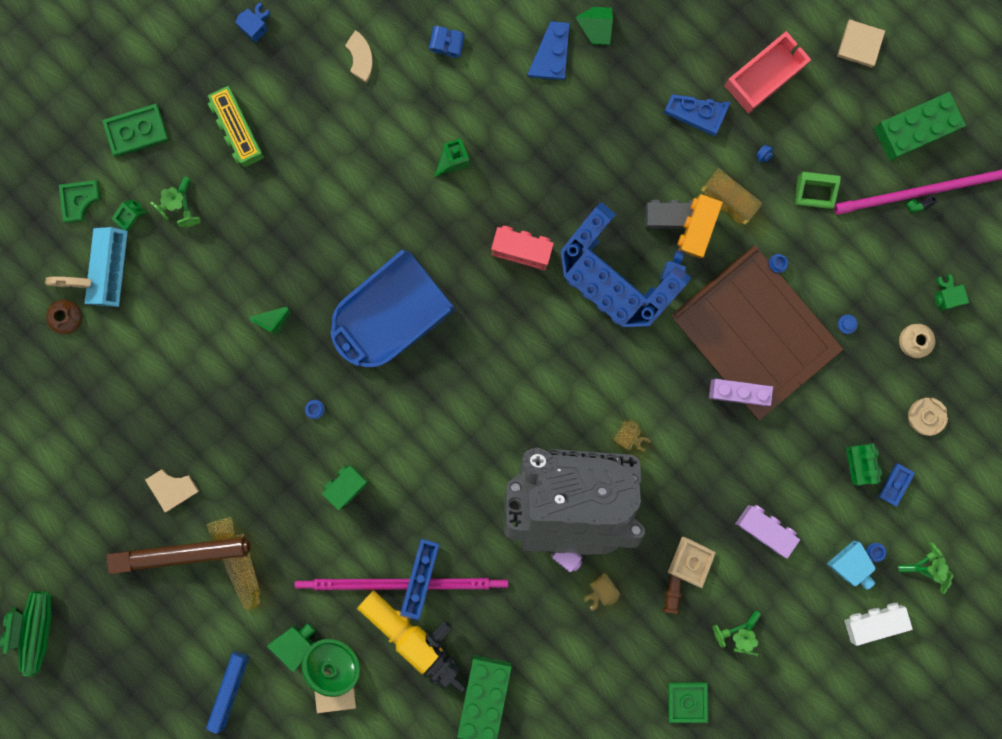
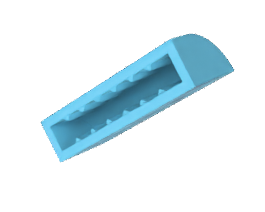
(106, 266)

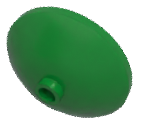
(336, 659)

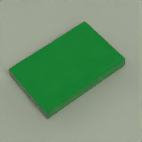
(135, 130)

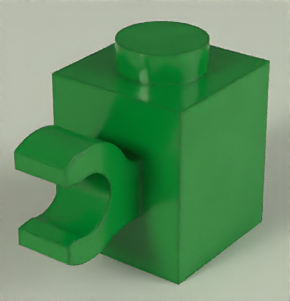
(951, 295)

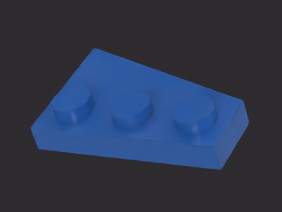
(552, 53)
(697, 113)

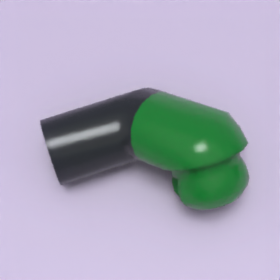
(923, 205)

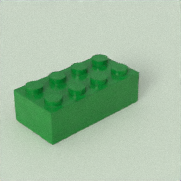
(919, 126)
(484, 698)

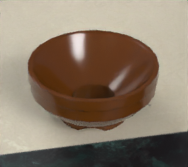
(72, 320)

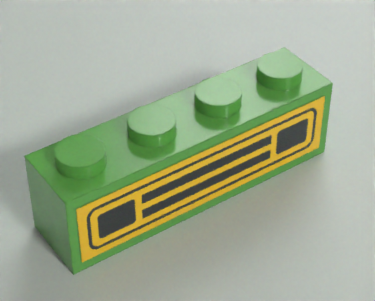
(235, 126)

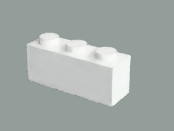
(878, 624)

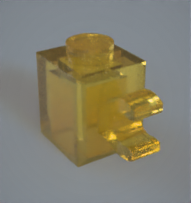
(628, 435)
(604, 591)

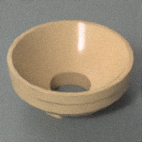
(908, 341)

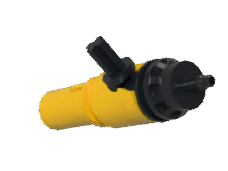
(413, 643)

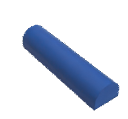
(419, 580)
(227, 692)

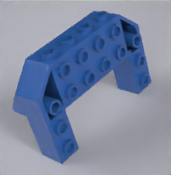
(608, 288)

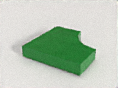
(76, 199)

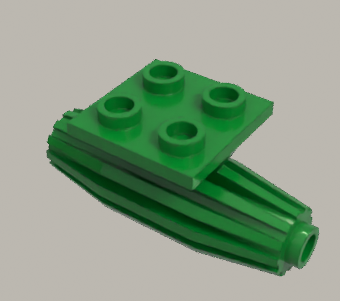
(28, 632)

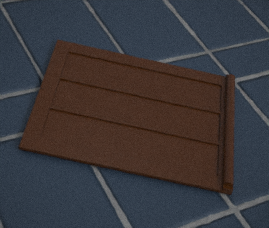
(757, 329)

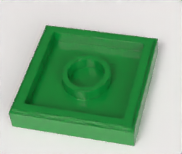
(687, 702)

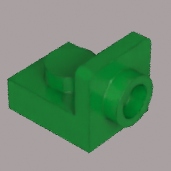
(128, 214)

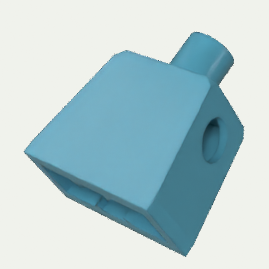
(853, 565)

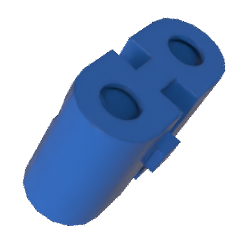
(446, 41)

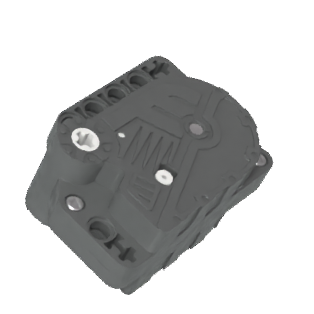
(574, 502)

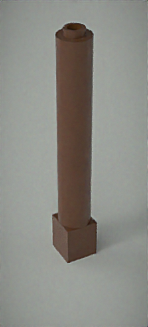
(177, 555)

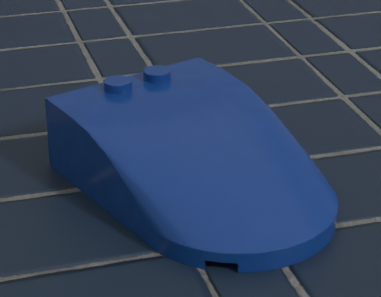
(388, 312)

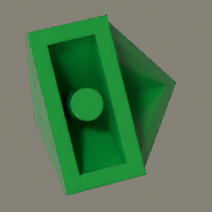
(597, 24)
(452, 158)
(272, 320)

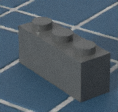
(666, 215)

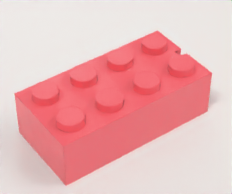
(767, 72)

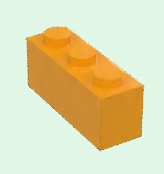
(699, 226)

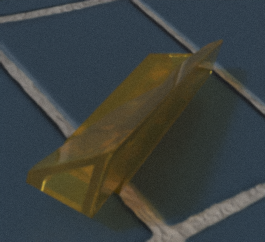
(239, 569)

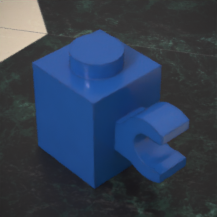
(253, 24)
(678, 256)

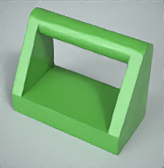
(819, 180)

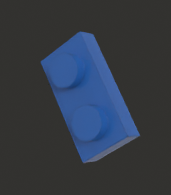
(896, 484)

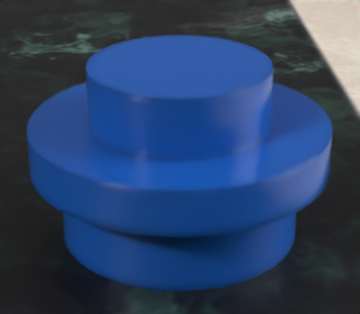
(765, 154)
(778, 263)
(847, 324)
(314, 409)
(876, 552)

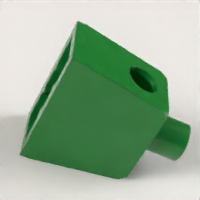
(292, 645)

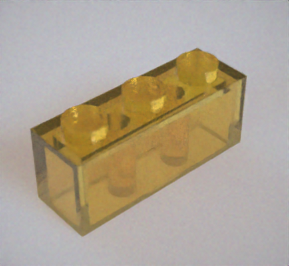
(734, 197)

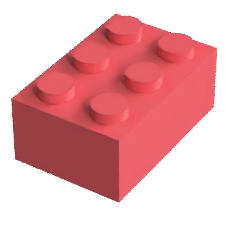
(521, 247)

